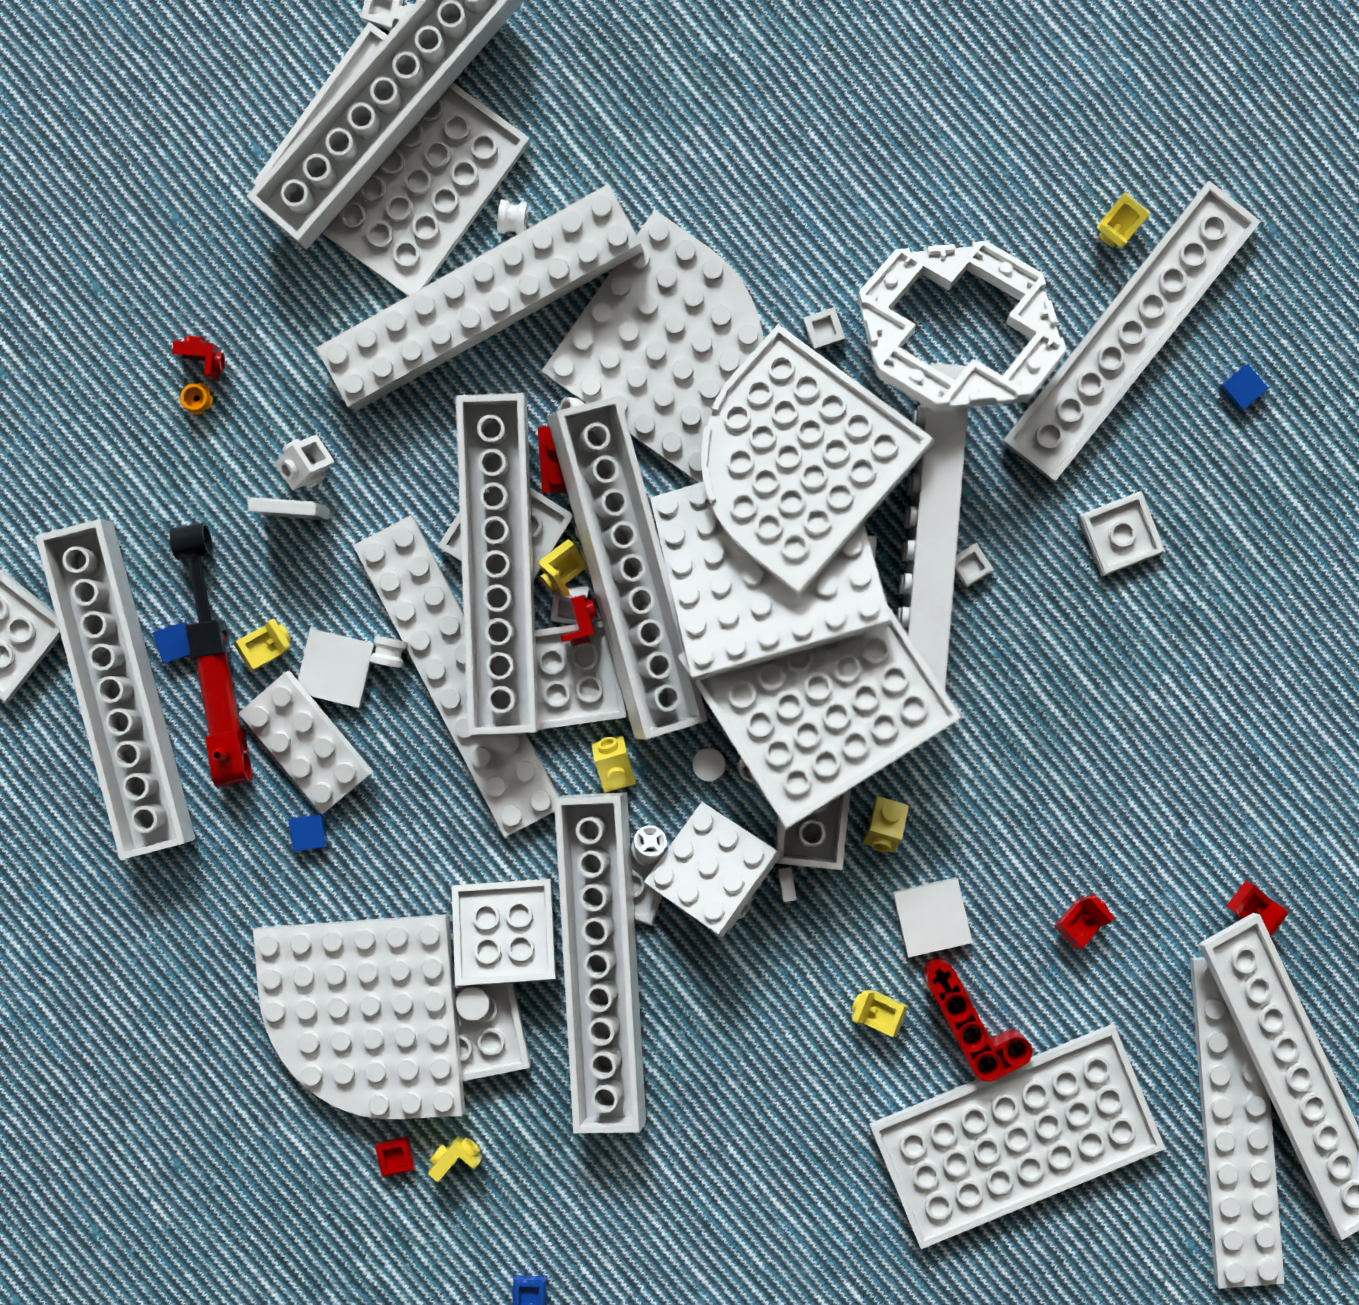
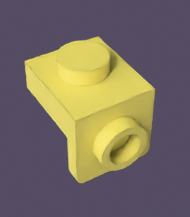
(1122, 221)
(560, 567)
(263, 645)
(613, 763)
(886, 825)
(879, 1012)
(445, 1157)

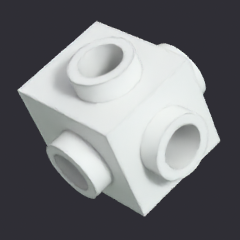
(304, 462)

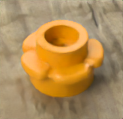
(192, 390)

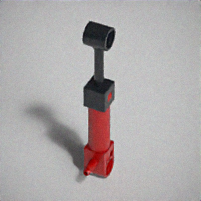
(209, 646)

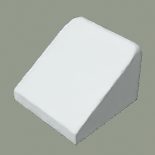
(562, 607)

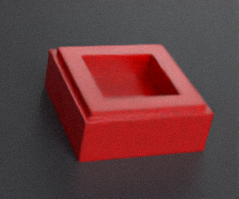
(395, 1156)

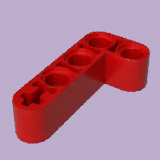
(967, 1017)

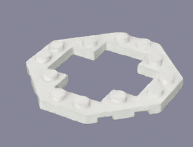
(977, 383)

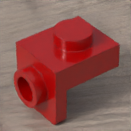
(196, 349)
(585, 614)
(1252, 900)
(1083, 920)

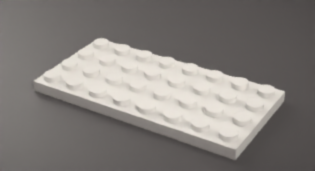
(1017, 1137)

